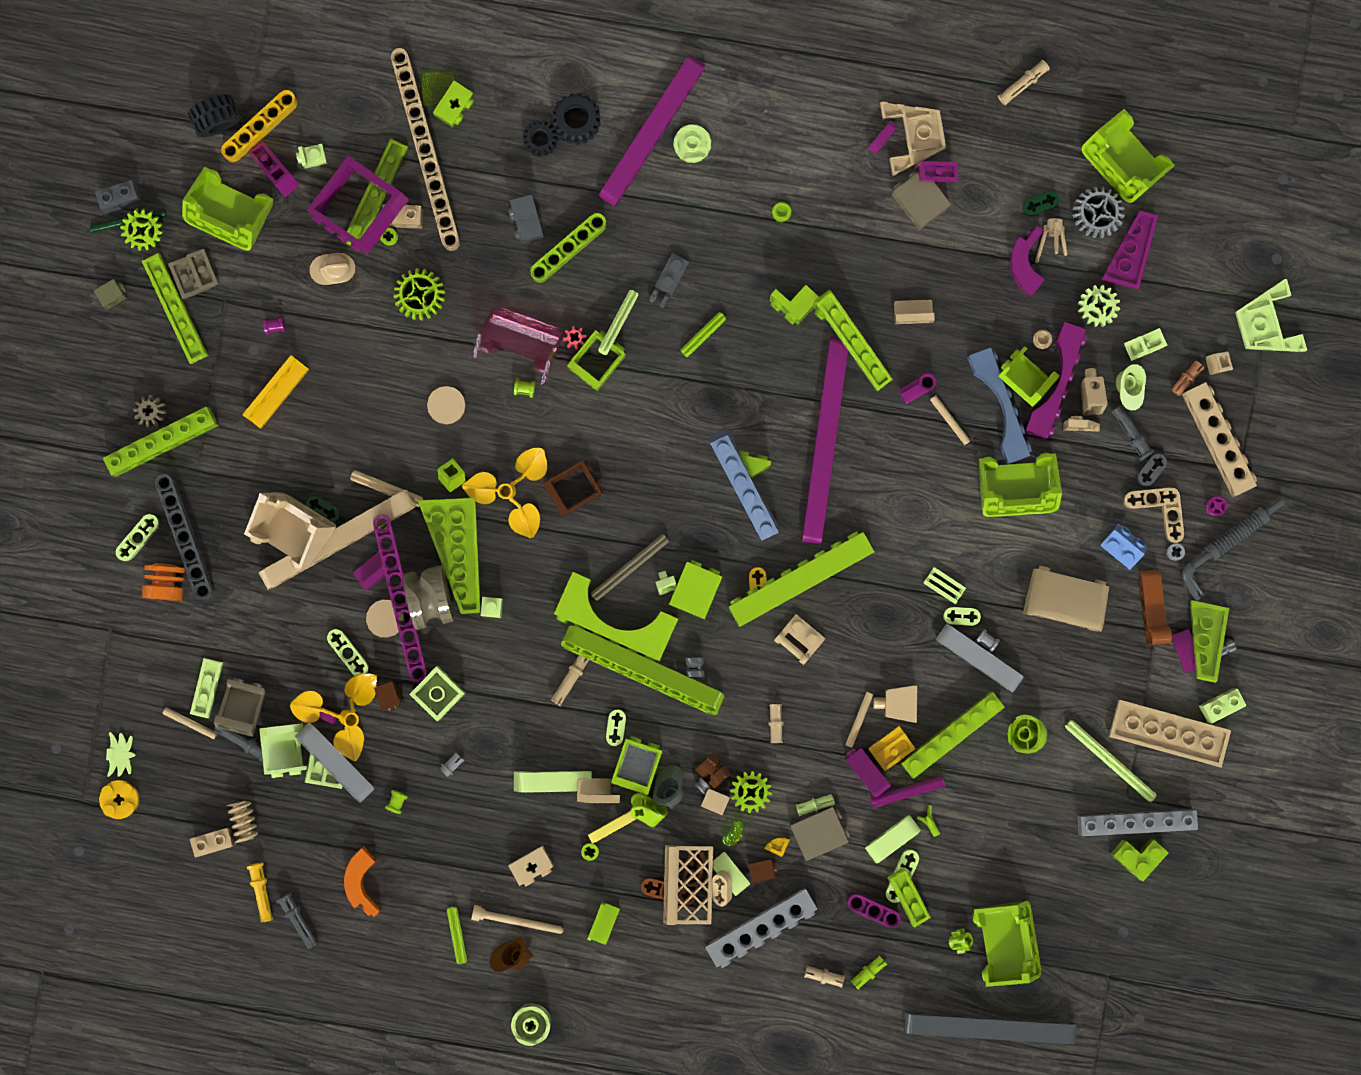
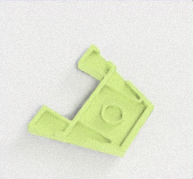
(1260, 324)

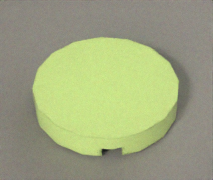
(692, 143)

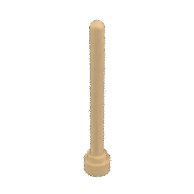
(480, 913)

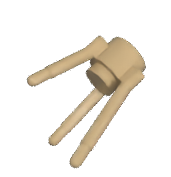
(1056, 229)

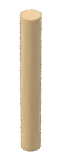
(950, 420)
(859, 719)
(190, 723)

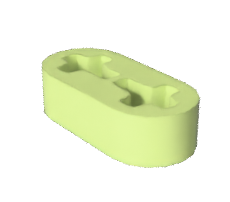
(961, 621)
(611, 726)

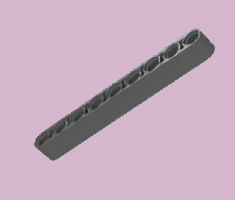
(990, 1028)

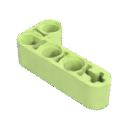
(548, 781)

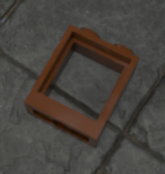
(557, 500)

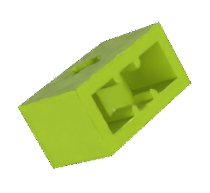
(444, 109)

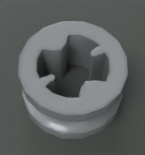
(1181, 553)
(702, 785)

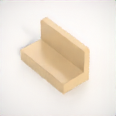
(913, 312)
(596, 791)

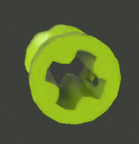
(524, 387)
(396, 802)

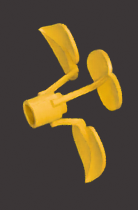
(483, 487)
(348, 741)

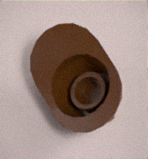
(510, 956)

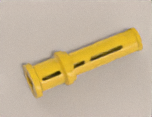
(258, 882)

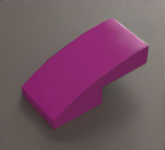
(1184, 648)

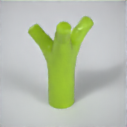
(930, 822)

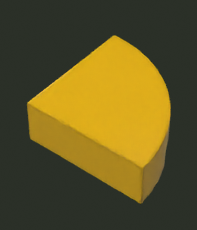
(777, 845)

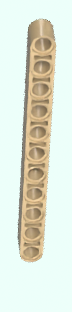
(425, 140)

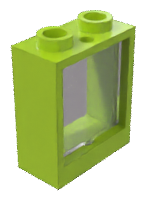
(637, 765)

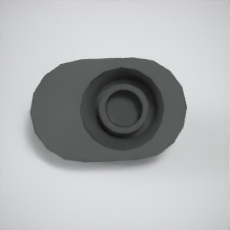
(668, 787)

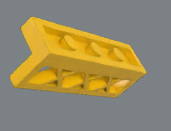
(275, 391)

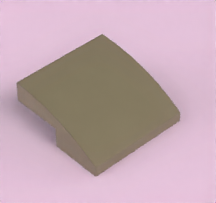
(193, 274)

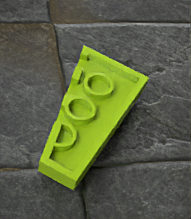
(1208, 638)

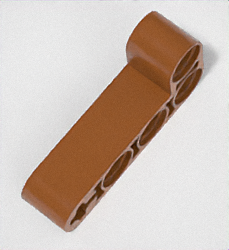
(1153, 608)

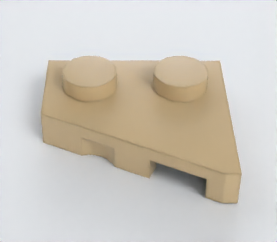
(1077, 423)

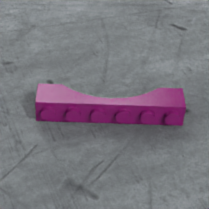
(1068, 344)

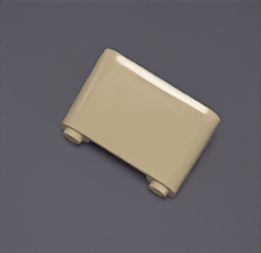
(289, 528)
(1067, 599)

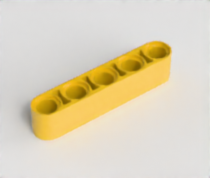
(269, 124)

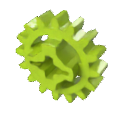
(146, 235)
(759, 802)

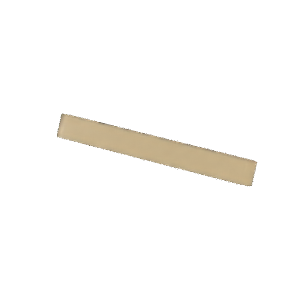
(342, 537)

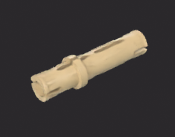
(1030, 77)
(569, 680)

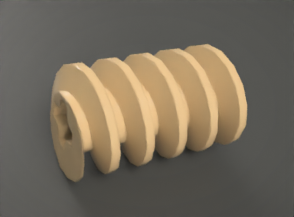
(242, 821)

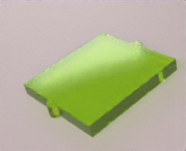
(435, 86)

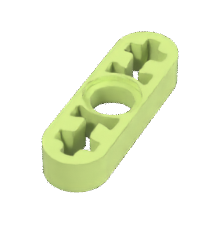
(132, 551)
(343, 638)
(913, 865)

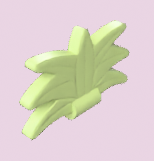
(119, 754)

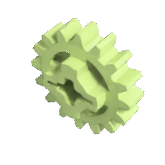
(1100, 313)

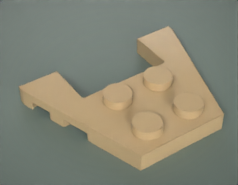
(922, 133)

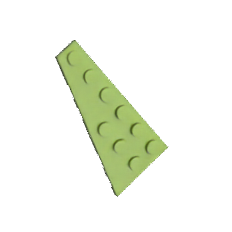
(455, 539)

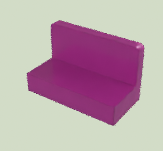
(937, 171)
(371, 571)

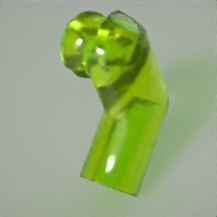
(735, 835)

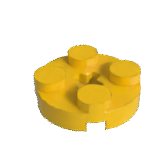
(108, 804)

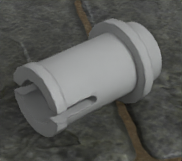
(451, 764)

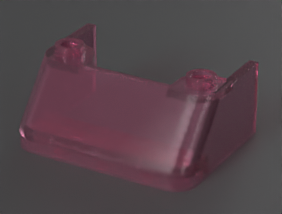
(521, 336)

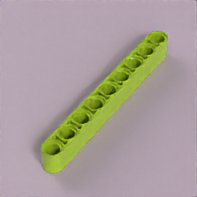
(642, 670)

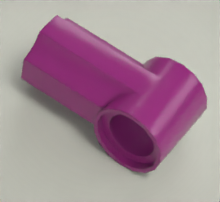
(916, 389)

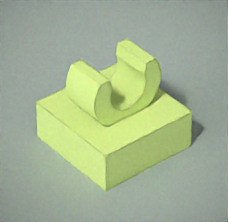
(666, 583)

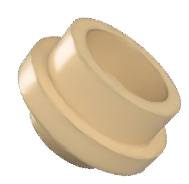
(1042, 339)

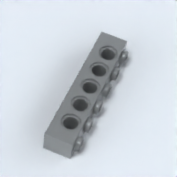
(1137, 822)
(800, 898)

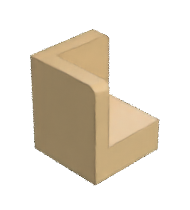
(715, 801)

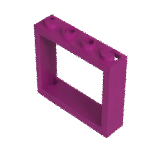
(379, 224)

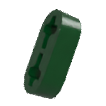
(1042, 207)
(325, 505)

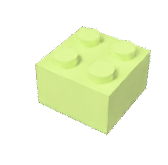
(437, 693)

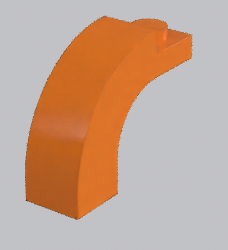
(354, 882)

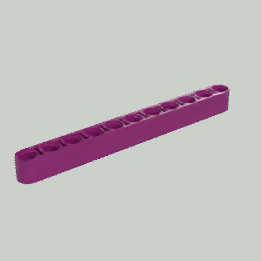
(825, 441)

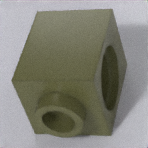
(111, 294)

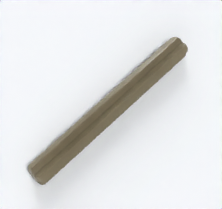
(629, 567)

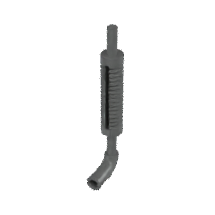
(1225, 542)

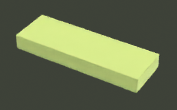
(206, 688)

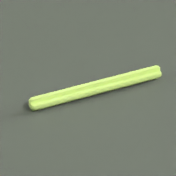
(1110, 760)

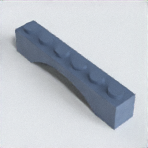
(1013, 443)
(743, 484)

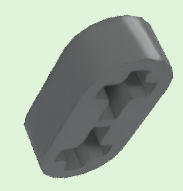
(1148, 467)

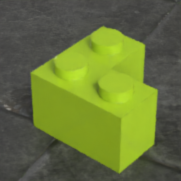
(1139, 862)

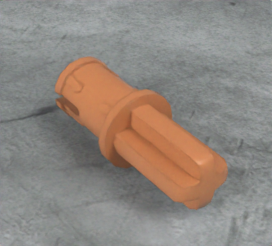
(1187, 378)

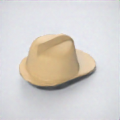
(332, 268)

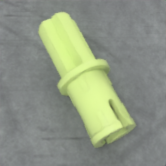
(815, 805)

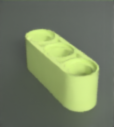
(892, 839)

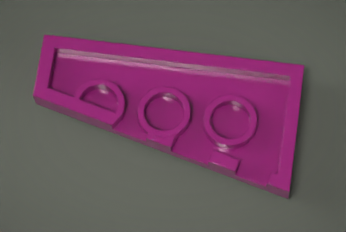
(1130, 259)

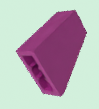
(867, 771)

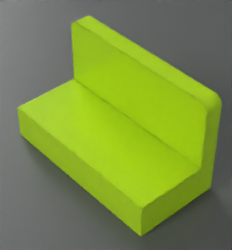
(603, 923)

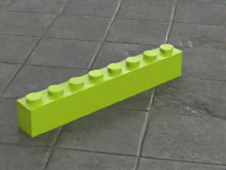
(801, 579)

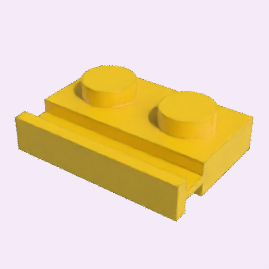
(891, 748)

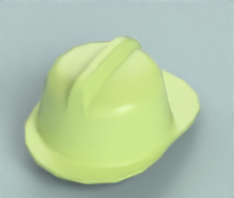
(1131, 386)

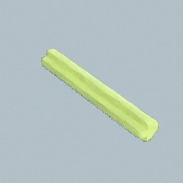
(618, 322)

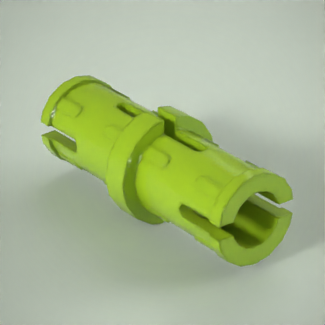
(868, 972)

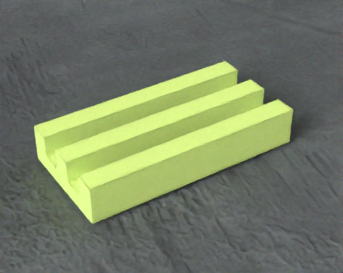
(941, 574)

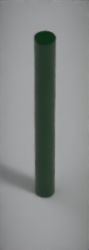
(117, 223)

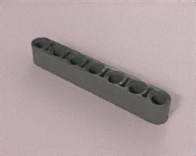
(177, 530)

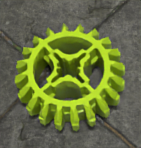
(412, 298)

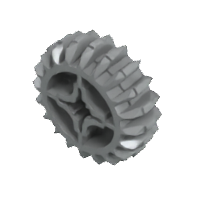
(1105, 216)

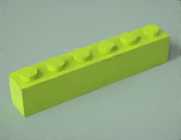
(952, 734)

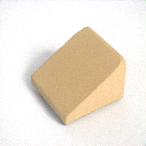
(1219, 363)

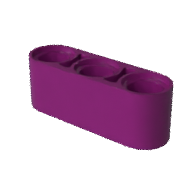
(880, 917)

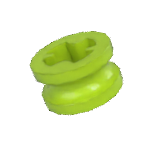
(393, 241)
(588, 857)

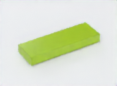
(909, 897)

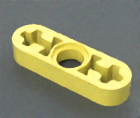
(611, 827)

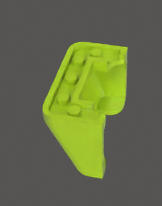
(1124, 159)
(224, 210)
(1020, 487)
(1009, 943)

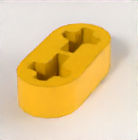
(752, 581)

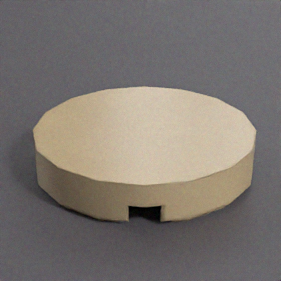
(446, 405)
(382, 620)

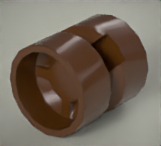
(713, 770)

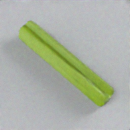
(703, 334)
(456, 934)

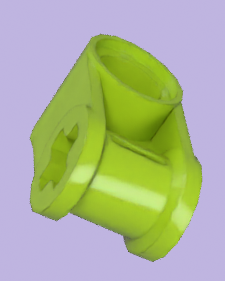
(647, 810)

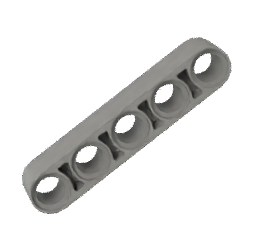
(979, 658)
(334, 762)

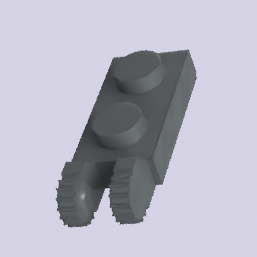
(669, 278)

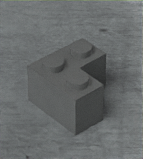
(526, 217)

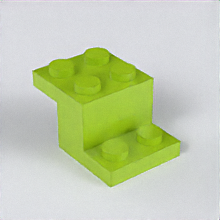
(798, 307)

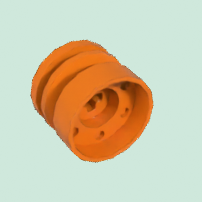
(163, 582)

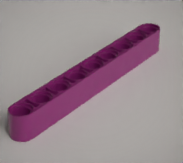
(652, 130)
(398, 608)

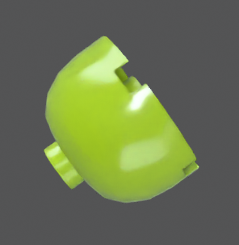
(1027, 734)

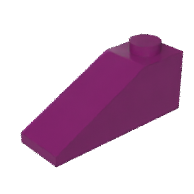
(273, 168)

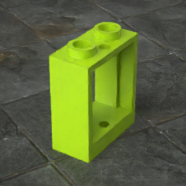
(575, 368)

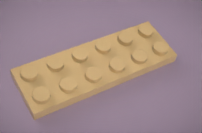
(1169, 733)

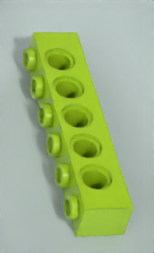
(160, 441)

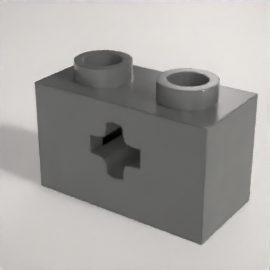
(118, 196)

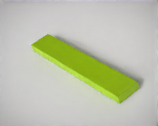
(373, 195)
(174, 308)
(853, 340)

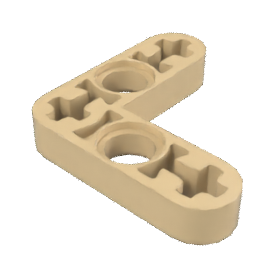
(1166, 507)

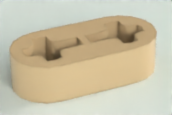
(725, 889)

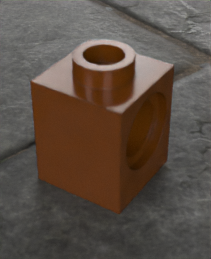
(762, 870)

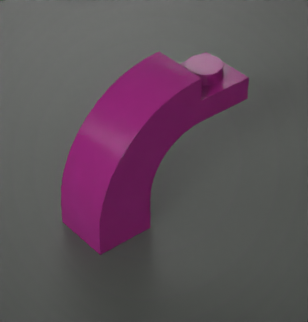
(1020, 268)

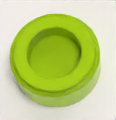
(781, 212)

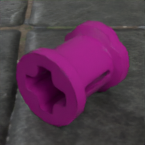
(274, 325)

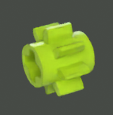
(960, 941)

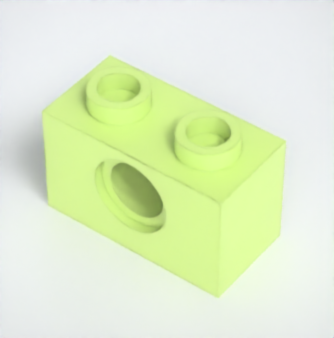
(1222, 705)

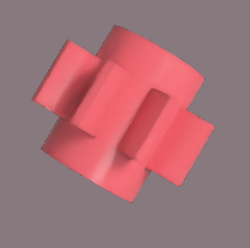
(573, 332)

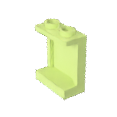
(281, 750)

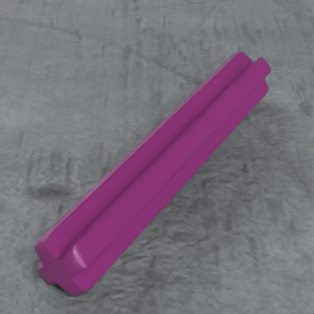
(908, 791)

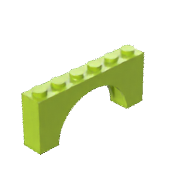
(575, 607)

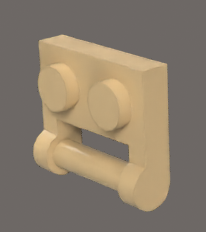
(804, 634)

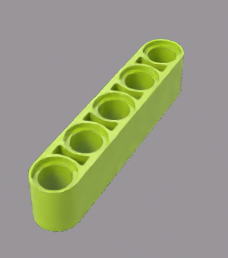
(572, 239)

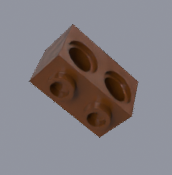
(389, 696)

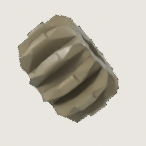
(146, 405)

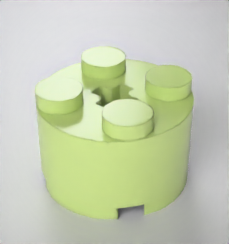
(521, 1029)

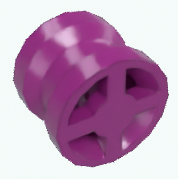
(1219, 504)

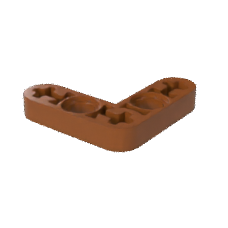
(652, 893)

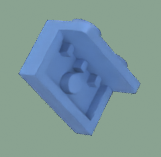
(1124, 546)

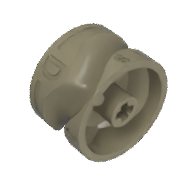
(428, 596)

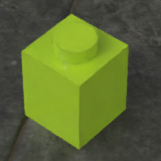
(451, 475)

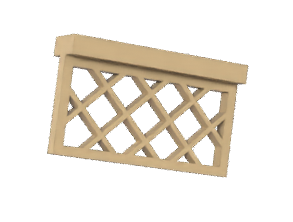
(671, 884)

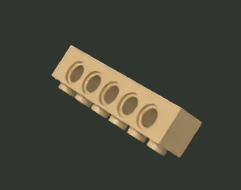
(1217, 450)

